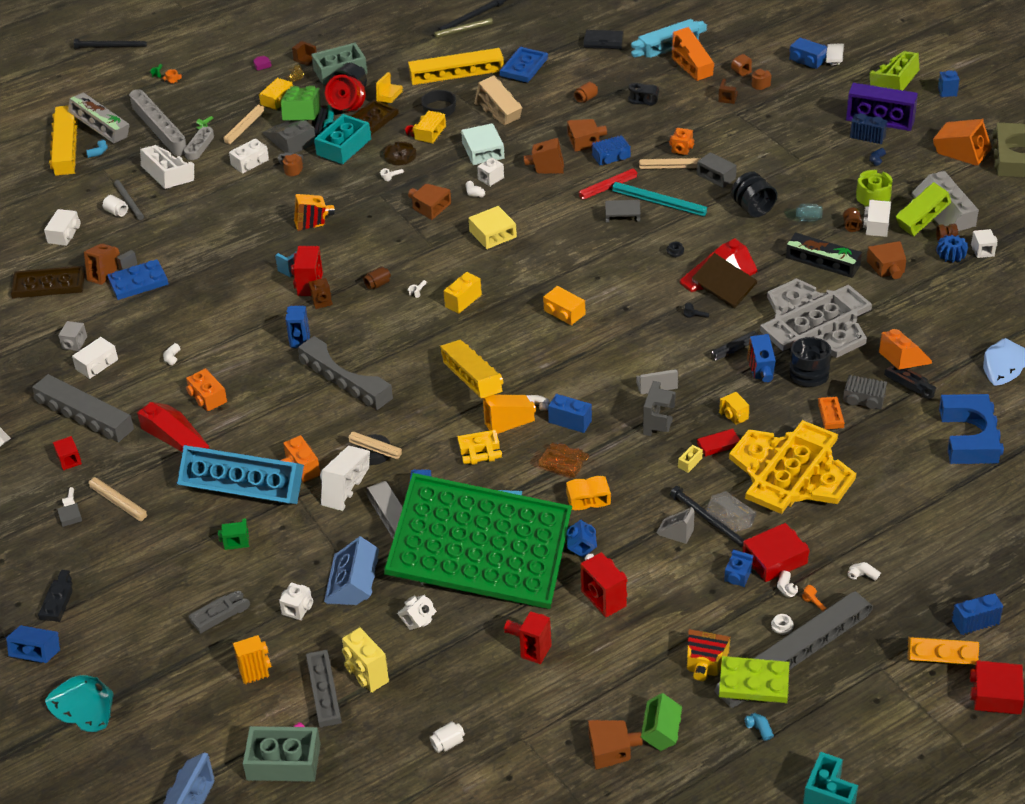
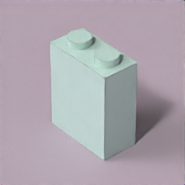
(482, 143)

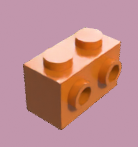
(206, 390)

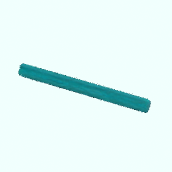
(659, 199)

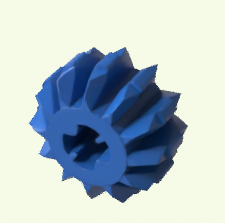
(952, 248)

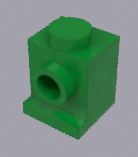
(234, 535)

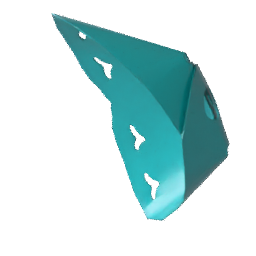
(83, 702)

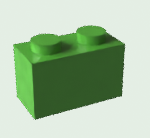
(661, 722)

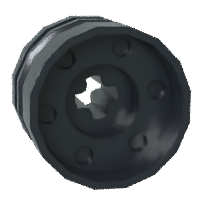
(754, 194)
(810, 361)

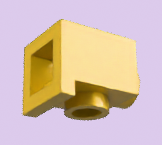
(734, 408)

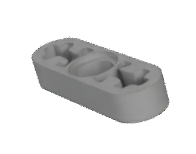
(204, 137)

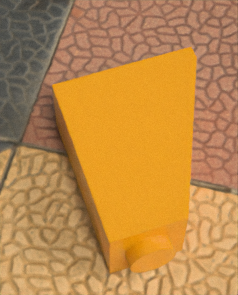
(507, 412)

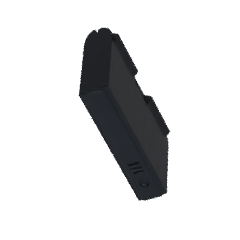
(603, 39)

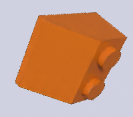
(901, 350)

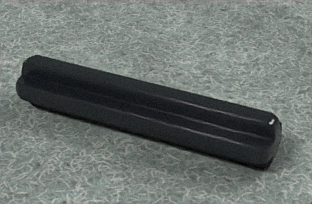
(321, 117)
(732, 346)

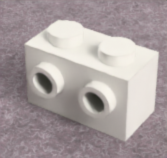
(248, 155)

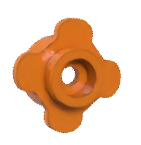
(172, 76)

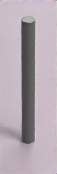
(129, 200)

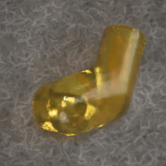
(297, 74)

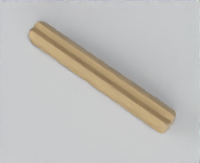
(243, 124)
(668, 163)
(118, 499)

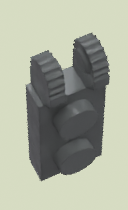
(219, 611)

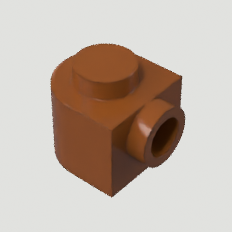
(742, 65)
(761, 79)
(292, 164)

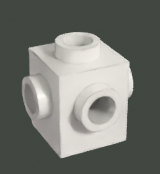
(296, 601)
(417, 612)

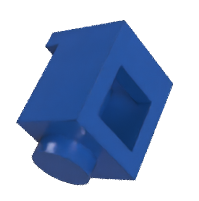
(739, 568)

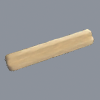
(375, 445)

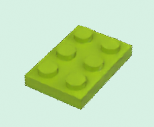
(754, 679)

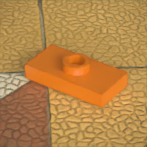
(831, 413)

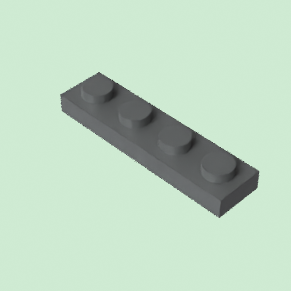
(323, 688)

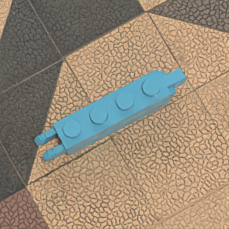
(661, 40)

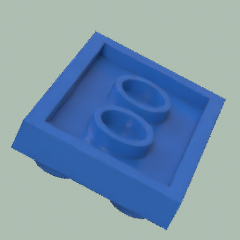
(524, 64)
(137, 279)

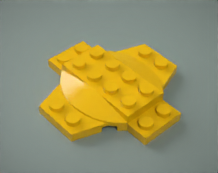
(792, 467)

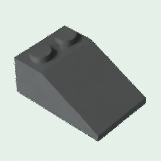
(292, 135)

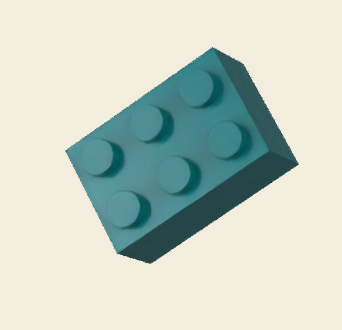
(342, 139)

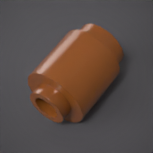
(585, 92)

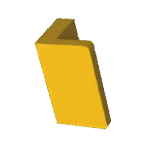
(386, 91)

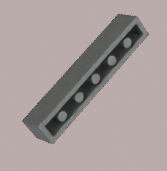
(83, 408)

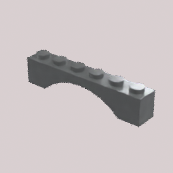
(369, 389)

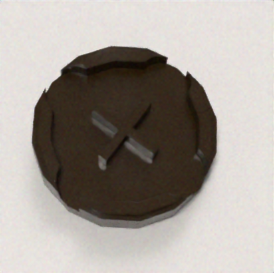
(400, 153)

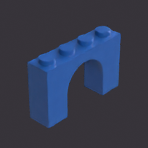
(978, 411)

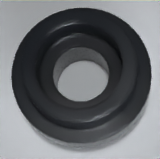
(675, 249)

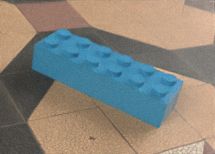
(240, 474)

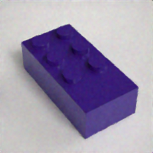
(882, 102)

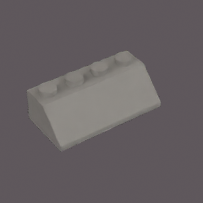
(961, 209)

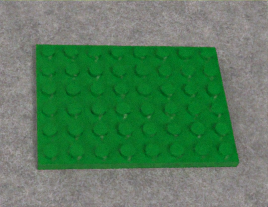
(479, 540)

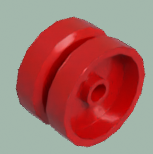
(345, 93)

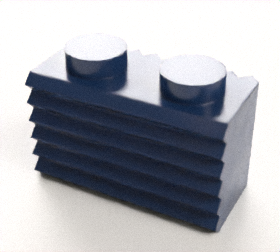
(868, 128)

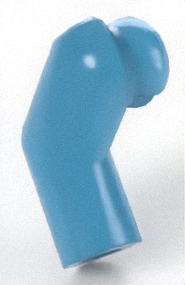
(102, 147)
(760, 723)

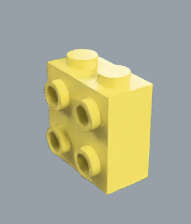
(492, 227)
(365, 660)

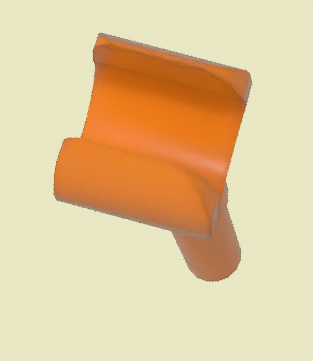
(809, 595)

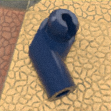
(875, 156)

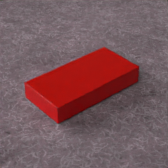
(718, 442)

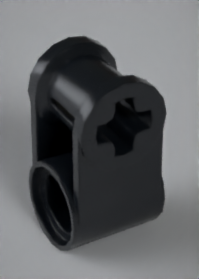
(643, 94)

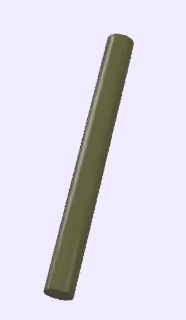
(463, 27)

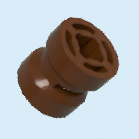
(852, 219)
(942, 230)

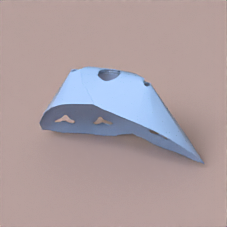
(1001, 358)

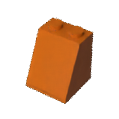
(963, 141)

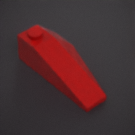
(733, 252)
(169, 426)

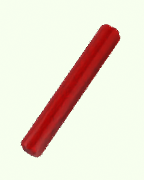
(607, 184)

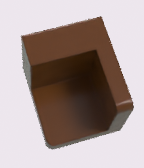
(303, 53)
(727, 93)

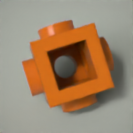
(682, 141)

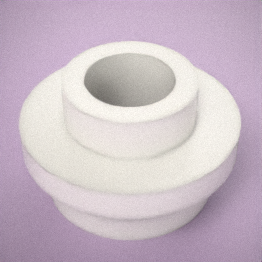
(782, 624)

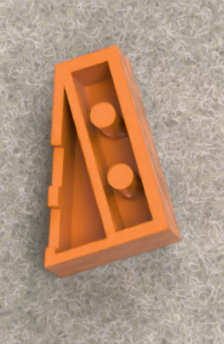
(691, 54)

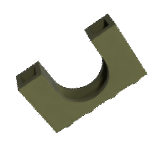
(1008, 161)

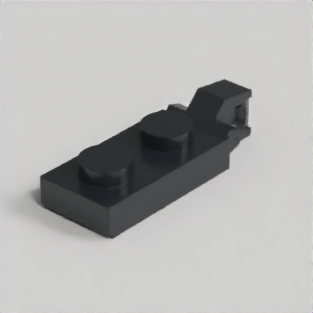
(911, 380)
(57, 598)

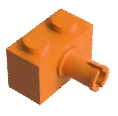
(299, 452)

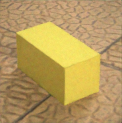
(690, 458)

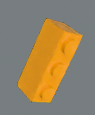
(943, 650)

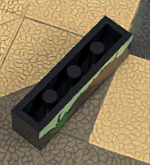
(823, 255)

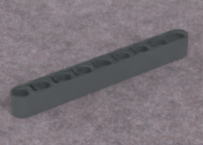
(814, 634)

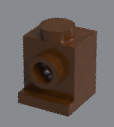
(320, 293)

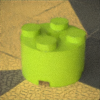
(873, 187)

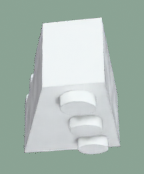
(165, 168)
(342, 475)

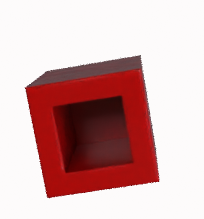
(67, 453)

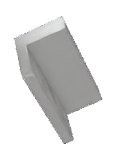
(668, 380)

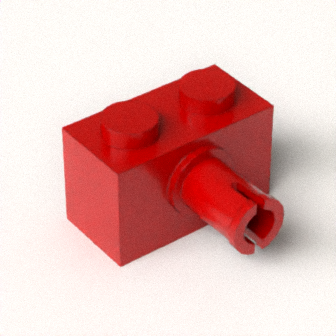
(533, 634)

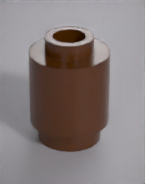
(377, 278)

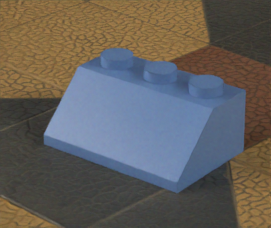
(352, 573)
(192, 782)

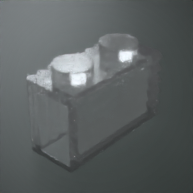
(731, 511)

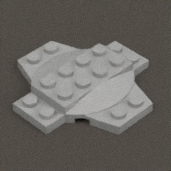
(808, 313)

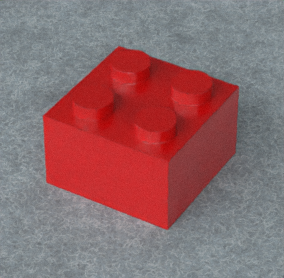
(306, 268)
(604, 584)

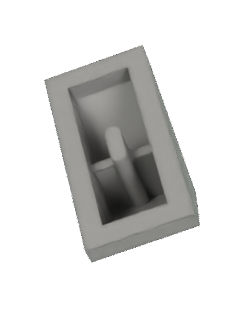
(678, 526)

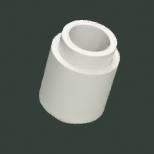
(115, 206)
(447, 737)

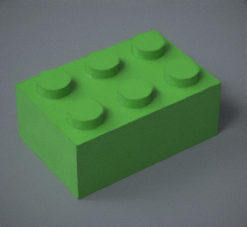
(300, 103)

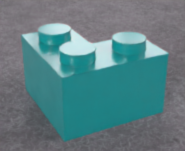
(825, 783)

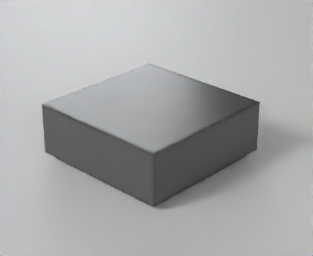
(127, 260)
(69, 514)

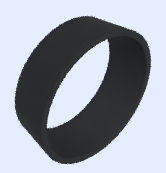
(439, 95)

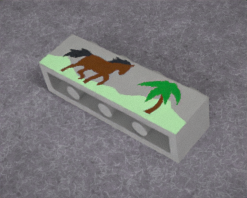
(98, 117)

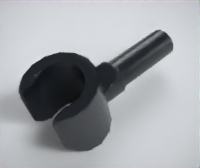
(689, 311)

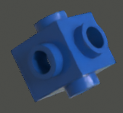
(581, 538)

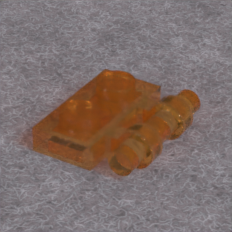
(563, 459)

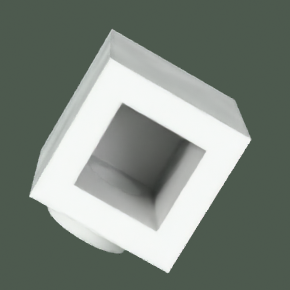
(490, 171)
(984, 243)

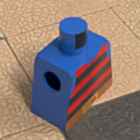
(761, 365)

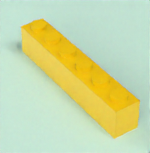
(455, 66)
(63, 141)
(471, 369)

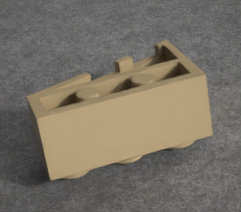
(497, 100)

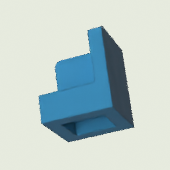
(284, 263)

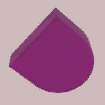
(262, 62)

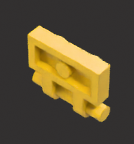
(479, 442)

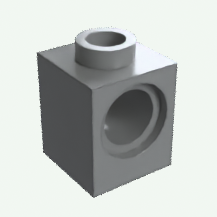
(72, 336)

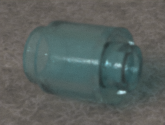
(809, 212)

